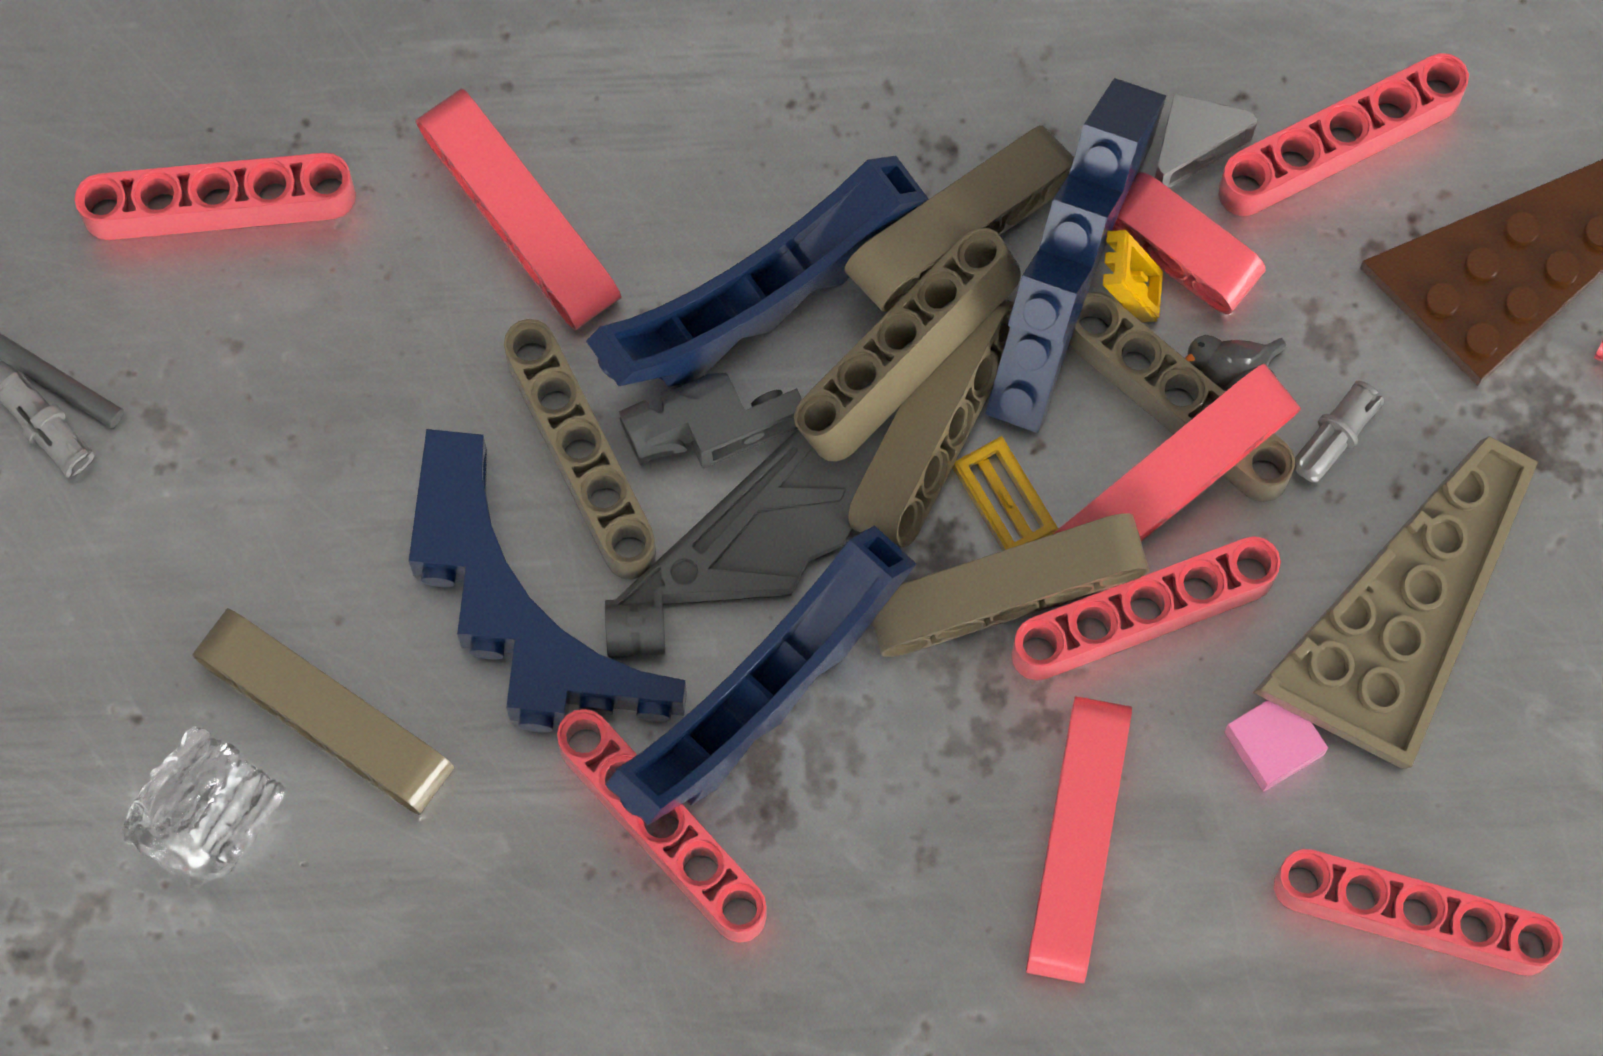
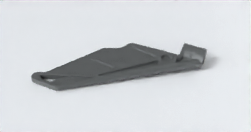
(748, 543)

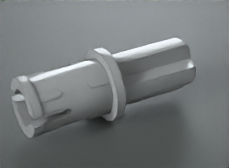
(1338, 431)

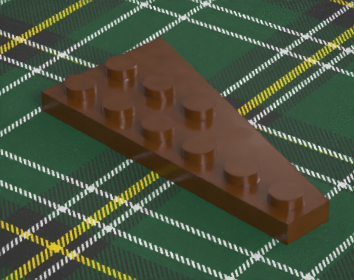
(1500, 272)

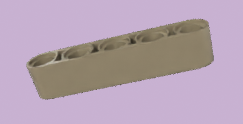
(989, 196)
(901, 370)
(1167, 372)
(573, 423)
(929, 435)
(1011, 584)
(323, 711)

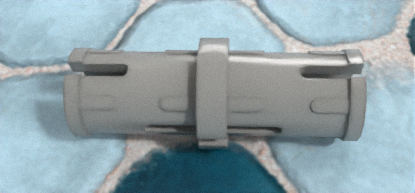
(44, 424)

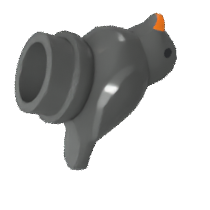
(1232, 359)

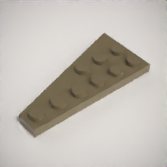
(1394, 634)

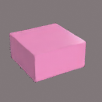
(1274, 743)

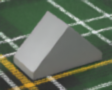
(1200, 135)

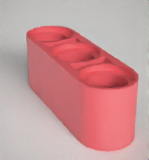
(1189, 244)

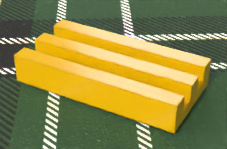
(1131, 269)
(984, 506)

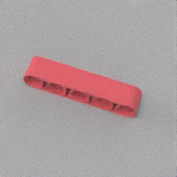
(1357, 113)
(193, 182)
(518, 209)
(1196, 454)
(1165, 589)
(1079, 840)
(672, 852)
(1445, 906)

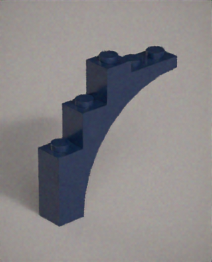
(1072, 244)
(755, 295)
(497, 616)
(766, 686)

